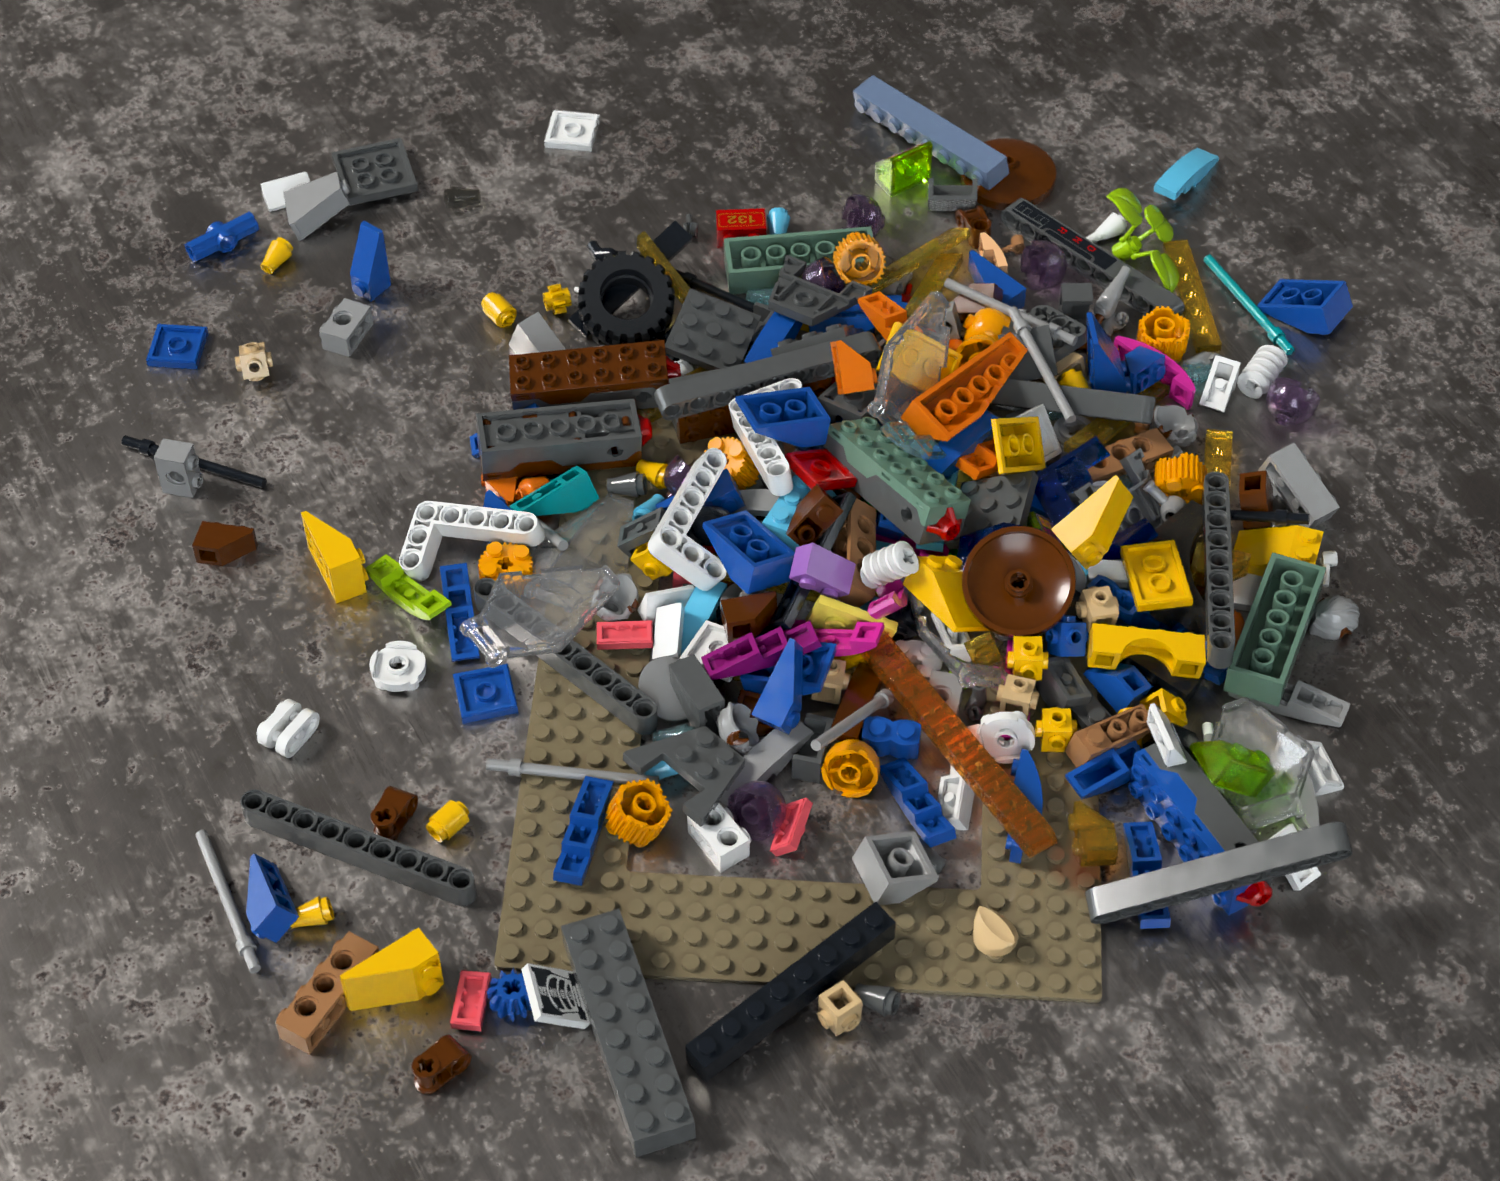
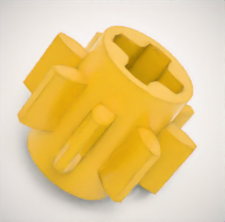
(557, 299)

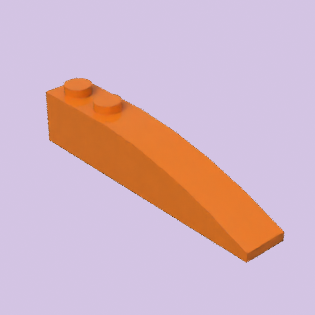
(965, 392)

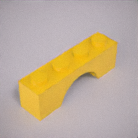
(1180, 652)

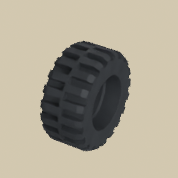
(632, 271)

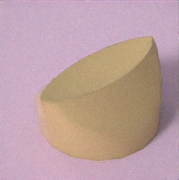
(993, 933)

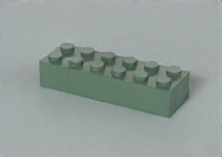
(757, 260)
(1274, 629)

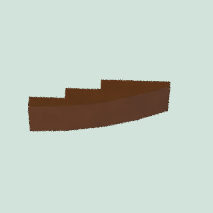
(860, 691)

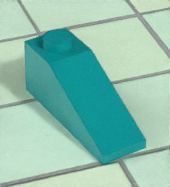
(565, 494)

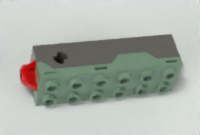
(898, 483)

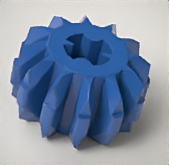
(509, 995)

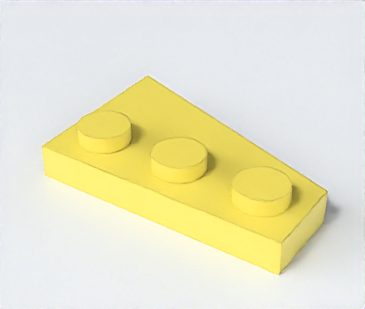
(833, 614)

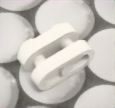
(288, 728)

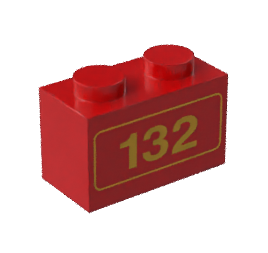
(739, 223)

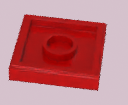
(820, 468)

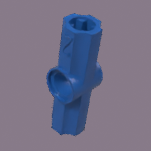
(221, 237)

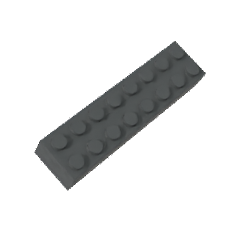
(628, 1033)

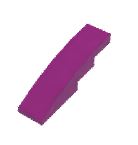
(754, 654)

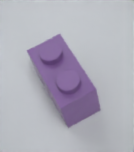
(822, 571)

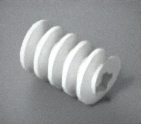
(1261, 371)
(888, 565)

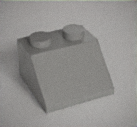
(894, 866)

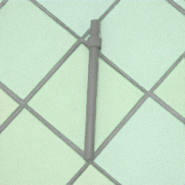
(1023, 330)
(1056, 330)
(881, 700)
(516, 767)
(244, 943)

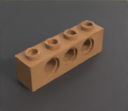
(1153, 446)
(853, 543)
(327, 1007)

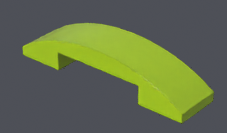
(405, 591)

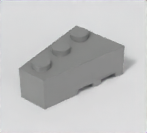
(1299, 485)

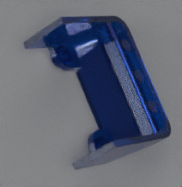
(1069, 474)

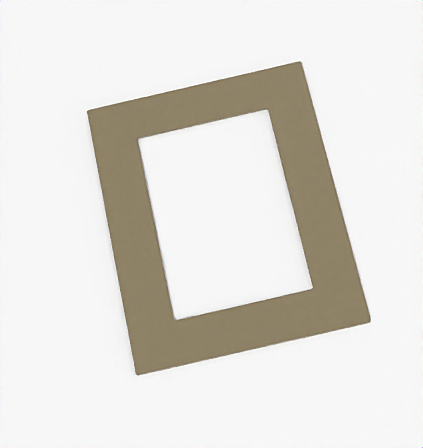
(760, 926)

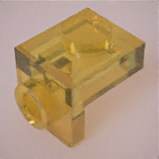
(983, 650)

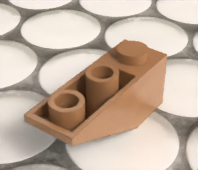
(1108, 734)

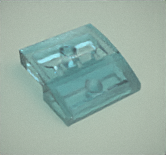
(917, 445)

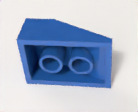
(1308, 304)
(1104, 362)
(787, 416)
(749, 551)
(814, 672)

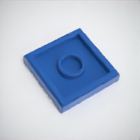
(177, 346)
(485, 693)

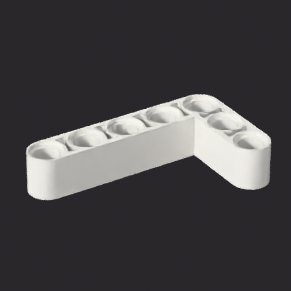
(762, 449)
(464, 527)
(670, 540)

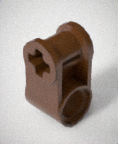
(976, 221)
(393, 812)
(441, 1063)

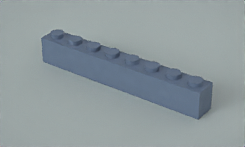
(920, 125)

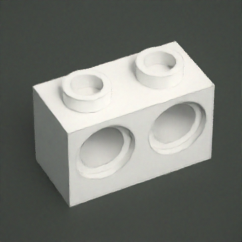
(713, 838)

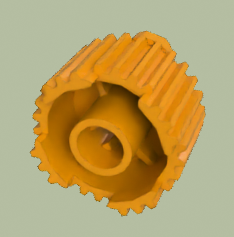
(854, 247)
(1165, 332)
(738, 461)
(1181, 477)
(503, 559)
(638, 812)

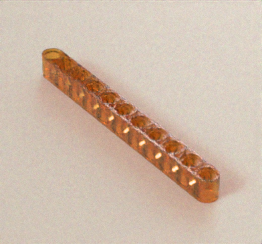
(960, 748)

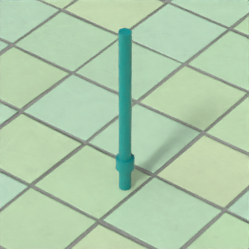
(1275, 334)

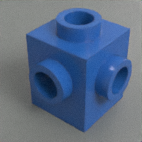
(1067, 638)

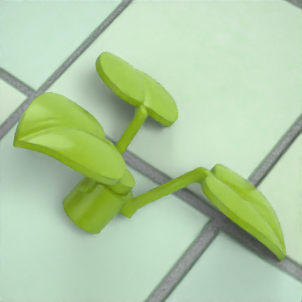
(1130, 246)

